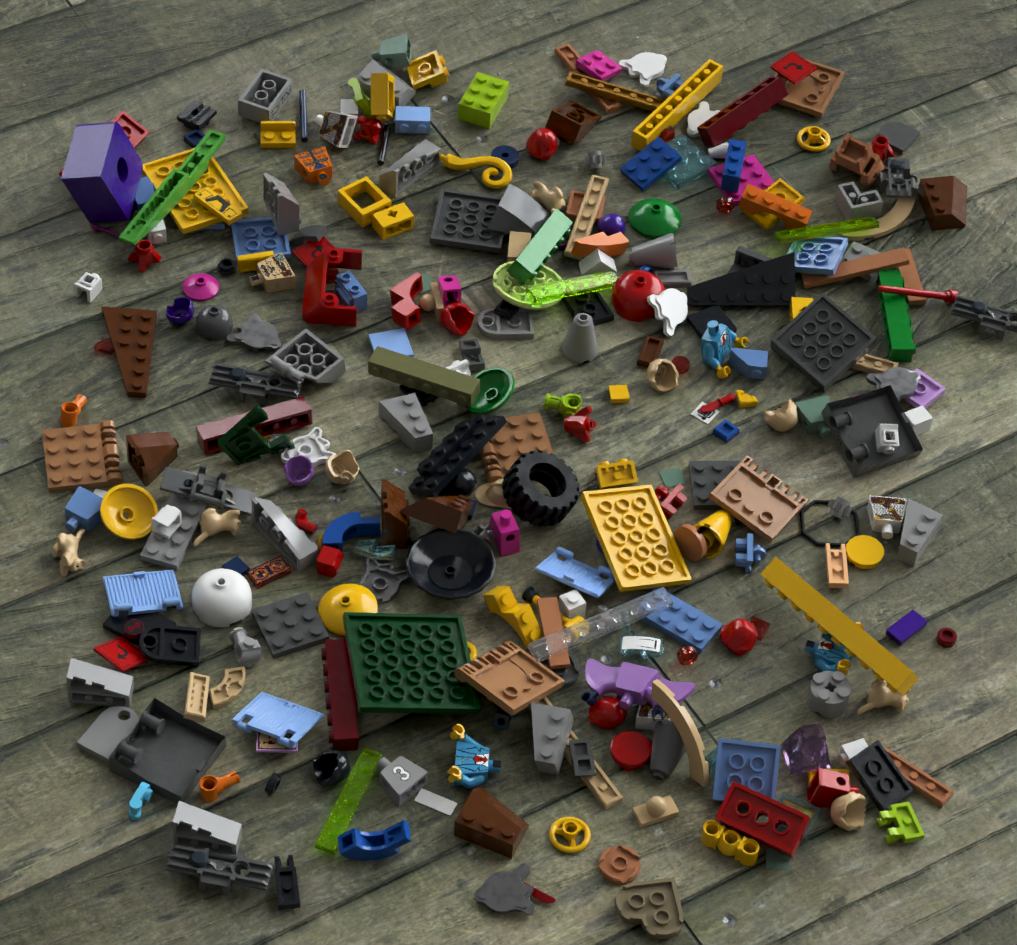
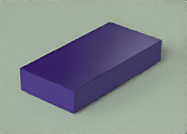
(906, 627)

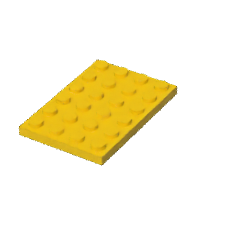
(189, 213)
(635, 538)

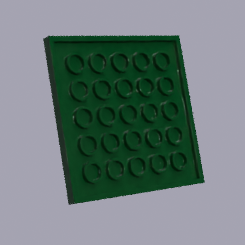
(409, 663)

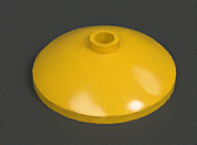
(134, 503)
(333, 607)

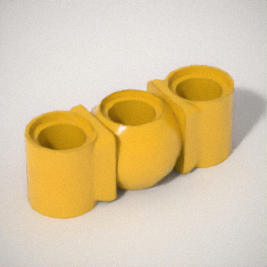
(721, 837)

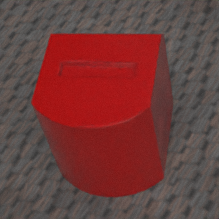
(329, 561)

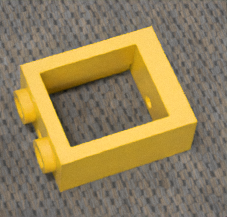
(382, 96)
(362, 216)

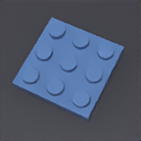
(258, 236)
(818, 254)
(747, 764)

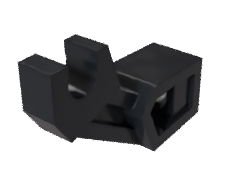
(502, 719)

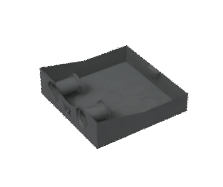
(823, 342)
(854, 427)
(167, 752)

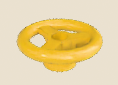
(814, 136)
(572, 825)

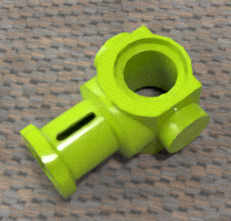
(566, 406)

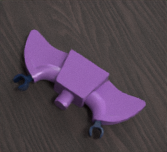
(631, 684)

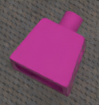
(449, 289)
(504, 526)

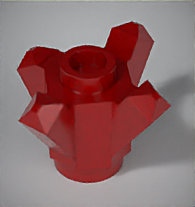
(368, 129)
(882, 148)
(144, 255)
(580, 424)

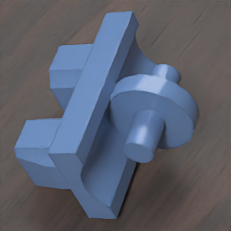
(667, 87)
(746, 545)

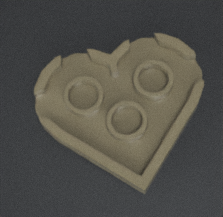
(653, 905)

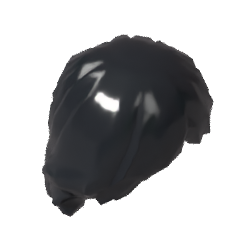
(462, 484)
(331, 767)

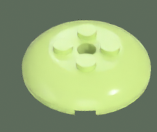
(514, 292)

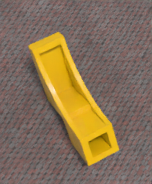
(520, 616)

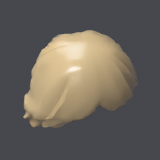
(662, 375)
(782, 418)
(849, 811)

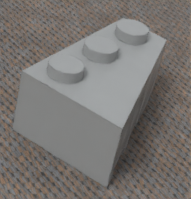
(408, 420)
(917, 532)
(98, 685)
(550, 736)
(203, 829)

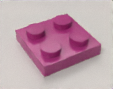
(598, 66)

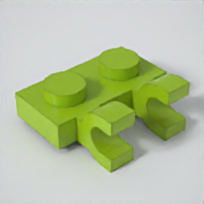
(906, 824)

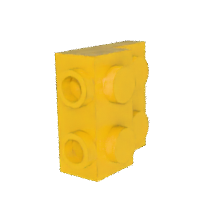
(428, 70)

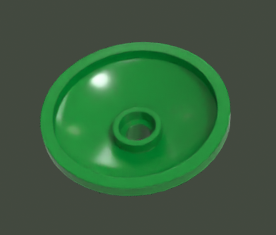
(654, 218)
(495, 390)

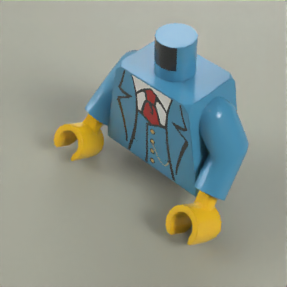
(717, 344)
(829, 655)
(471, 761)

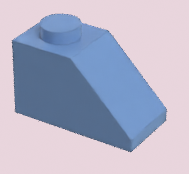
(749, 362)

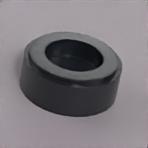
(273, 783)

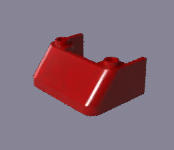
(319, 305)

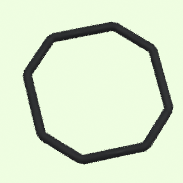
(823, 543)

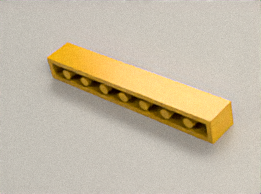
(678, 104)

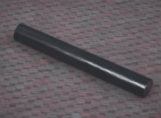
(384, 143)

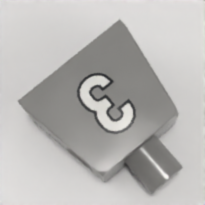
(401, 778)

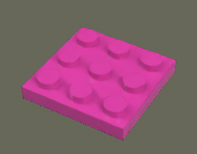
(752, 173)

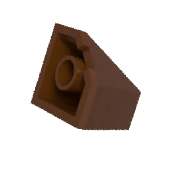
(150, 454)

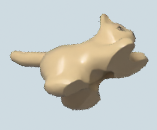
(549, 198)
(214, 523)
(66, 549)
(881, 696)

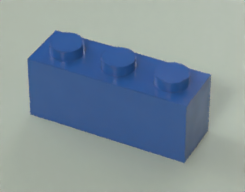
(733, 165)

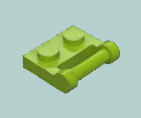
(360, 98)

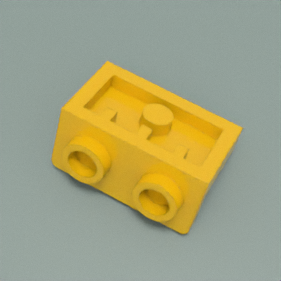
(278, 134)
(616, 474)

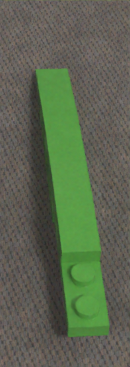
(173, 188)

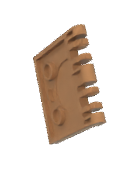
(814, 92)
(515, 438)
(79, 457)
(757, 500)
(509, 677)

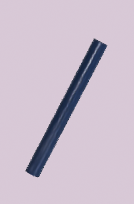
(303, 116)

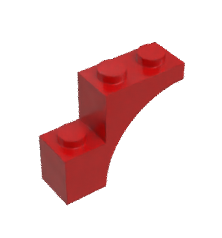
(404, 310)

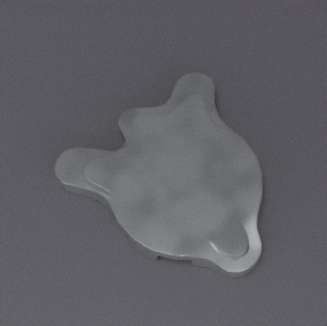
(256, 335)
(901, 380)
(383, 581)
(506, 891)

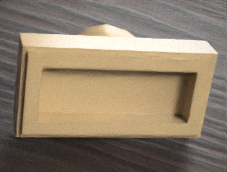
(432, 301)
(655, 810)

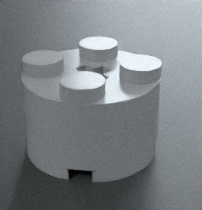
(829, 693)

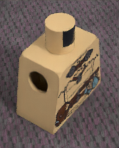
(274, 274)

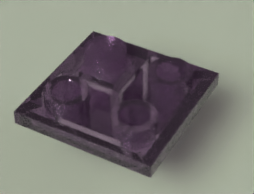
(806, 749)

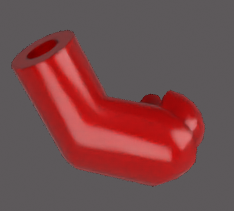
(302, 522)

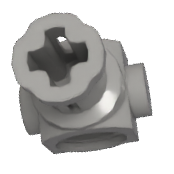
(246, 649)

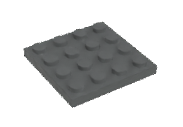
(463, 221)

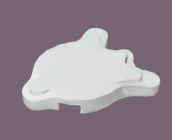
(645, 66)
(698, 117)
(670, 307)
(310, 446)

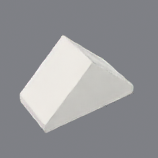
(596, 262)

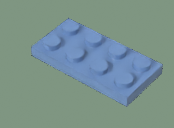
(685, 624)

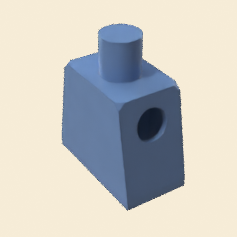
(83, 510)

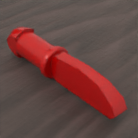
(717, 403)
(541, 896)

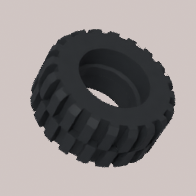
(550, 473)

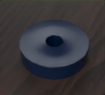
(507, 154)

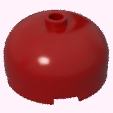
(631, 294)

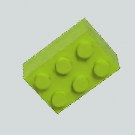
(483, 100)

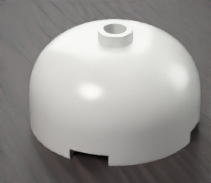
(221, 597)

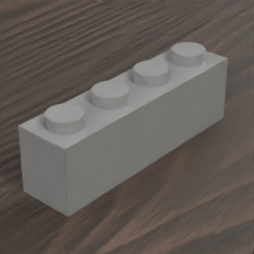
(409, 168)
(283, 534)

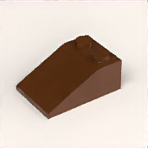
(572, 121)

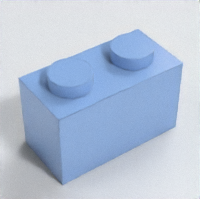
(412, 120)

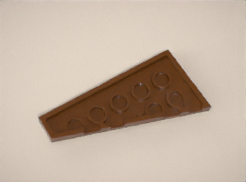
(132, 341)

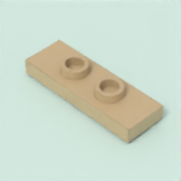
(196, 697)

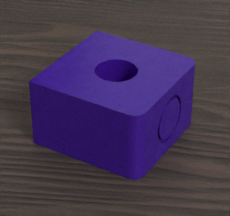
(102, 172)

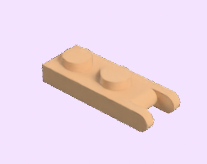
(836, 567)

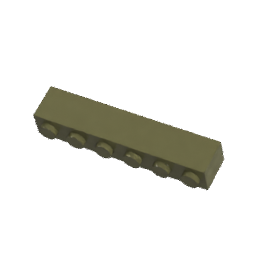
(424, 376)

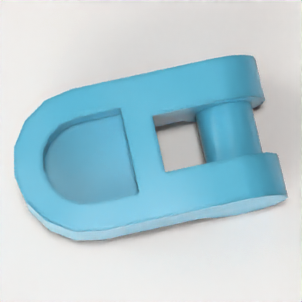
(141, 795)

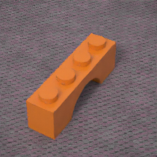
(757, 200)

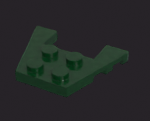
(244, 442)

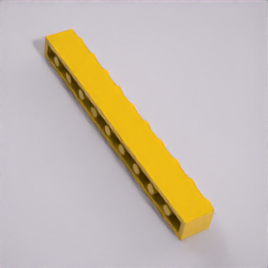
(841, 627)

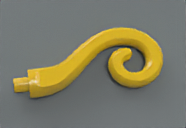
(460, 164)

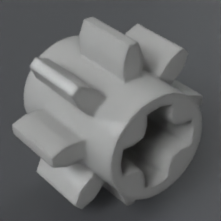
(595, 160)
(839, 507)
(484, 533)

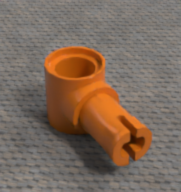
(71, 410)
(212, 786)

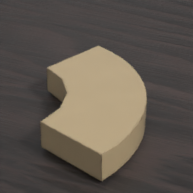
(229, 687)

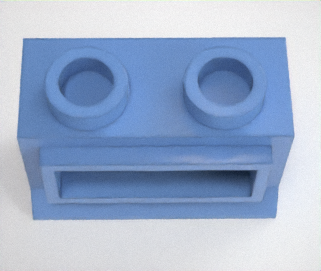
(350, 291)

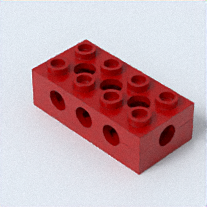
(764, 833)

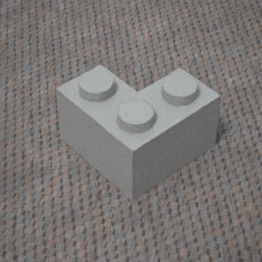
(857, 204)

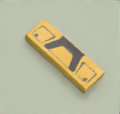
(218, 205)

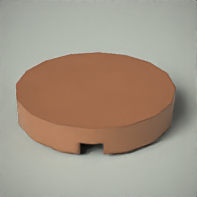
(690, 543)
(619, 865)

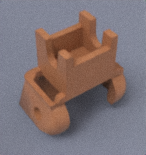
(855, 157)

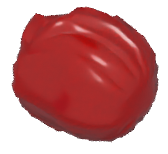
(542, 144)
(457, 318)
(739, 636)
(607, 712)

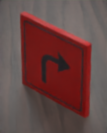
(793, 67)
(311, 250)
(120, 654)

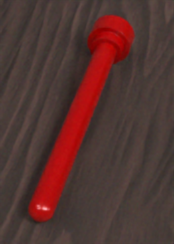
(947, 296)

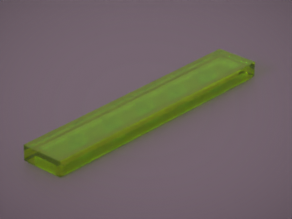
(826, 229)
(571, 286)
(348, 800)

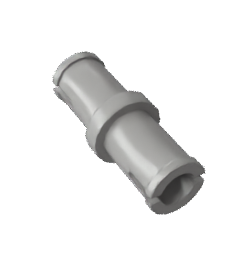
(286, 370)

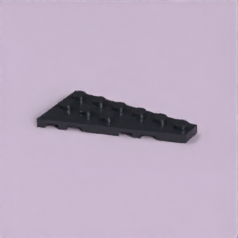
(758, 285)

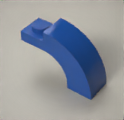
(350, 526)
(374, 845)

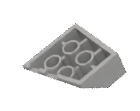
(403, 91)
(281, 205)
(312, 358)

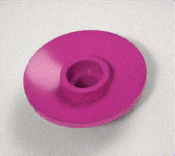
(200, 287)

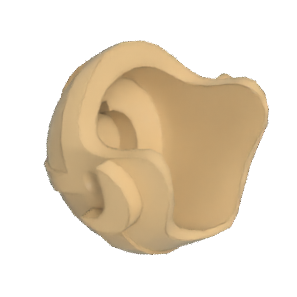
(341, 467)

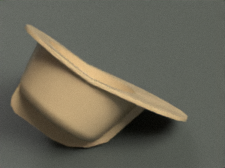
(492, 494)

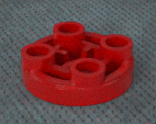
(630, 750)

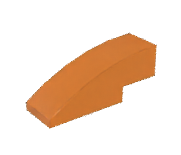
(610, 245)

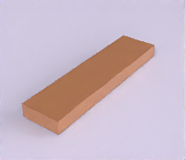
(911, 280)
(551, 623)
(922, 782)

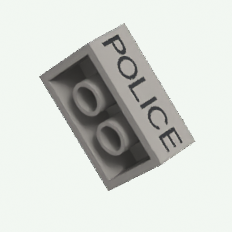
(265, 96)

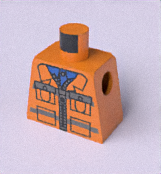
(314, 166)

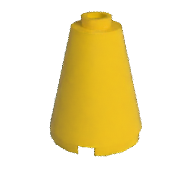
(715, 531)

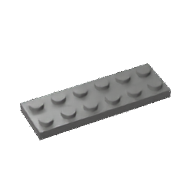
(171, 551)

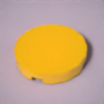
(864, 552)

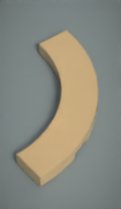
(887, 223)
(692, 740)

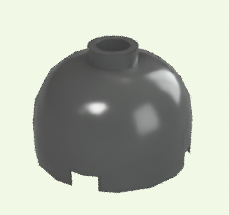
(214, 323)

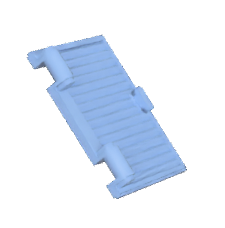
(576, 573)
(142, 592)
(276, 718)

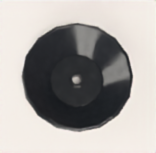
(442, 552)

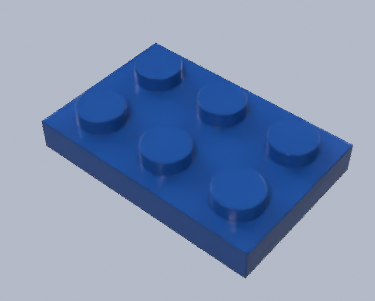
(650, 164)

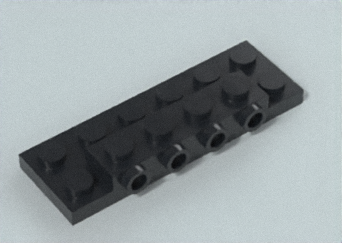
(455, 453)

